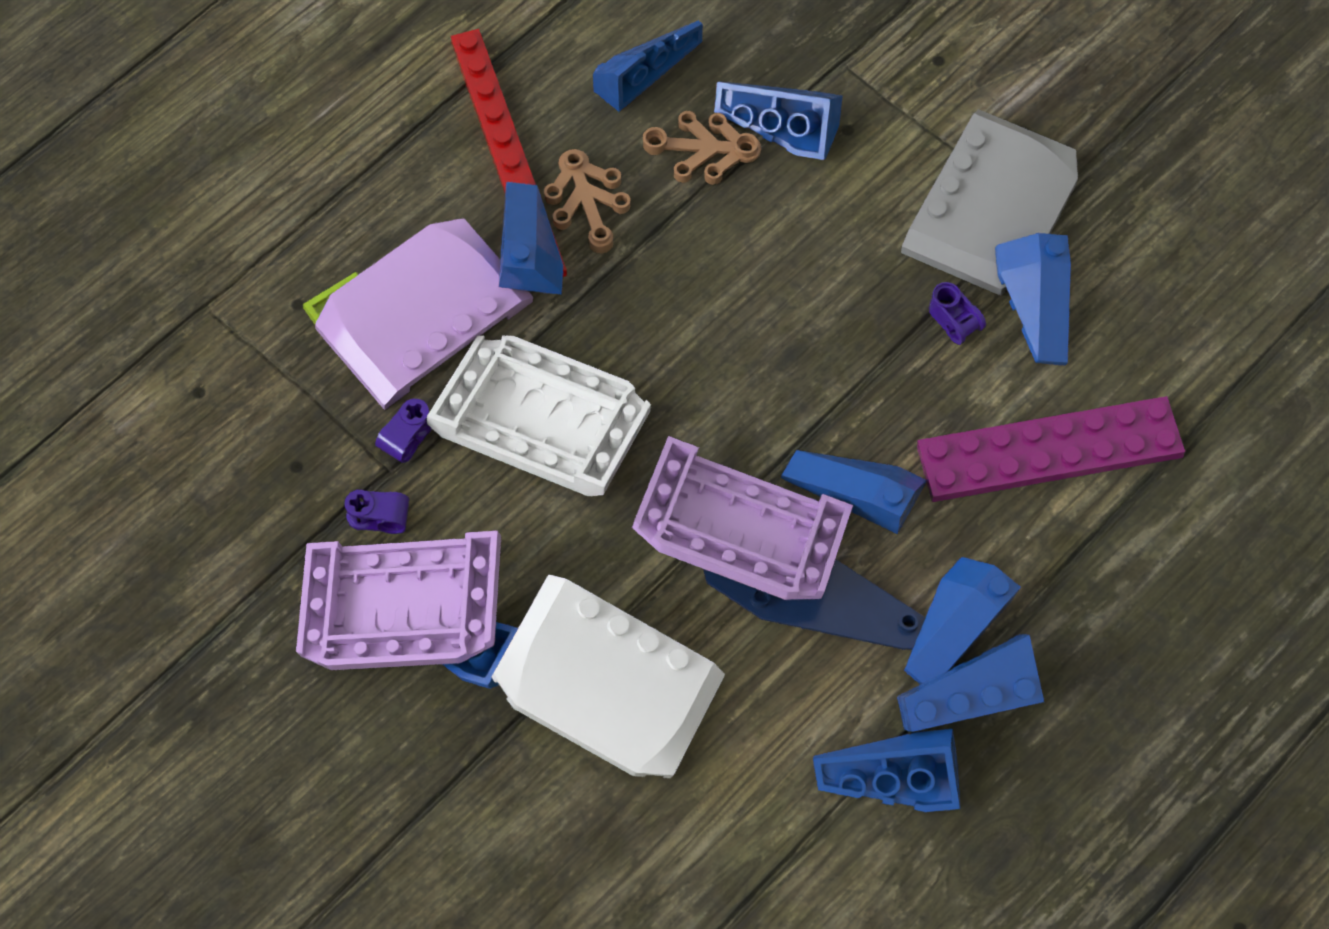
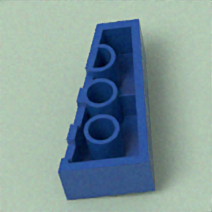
(983, 686)

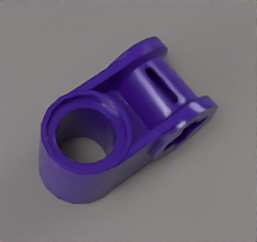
(957, 318)
(405, 431)
(379, 512)

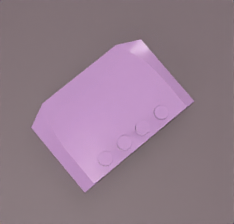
(417, 308)
(740, 525)
(399, 602)

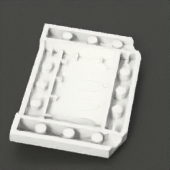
(540, 413)
(606, 680)

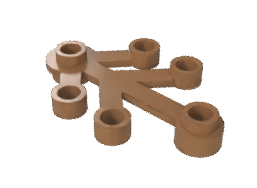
(705, 146)
(586, 194)

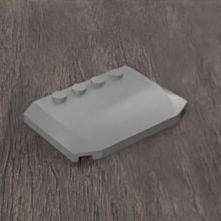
(990, 192)

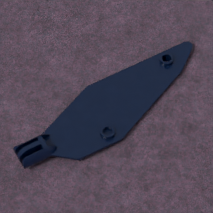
(847, 609)

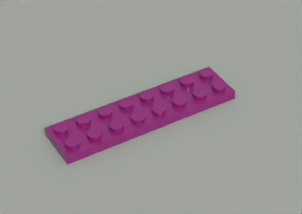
(1050, 449)

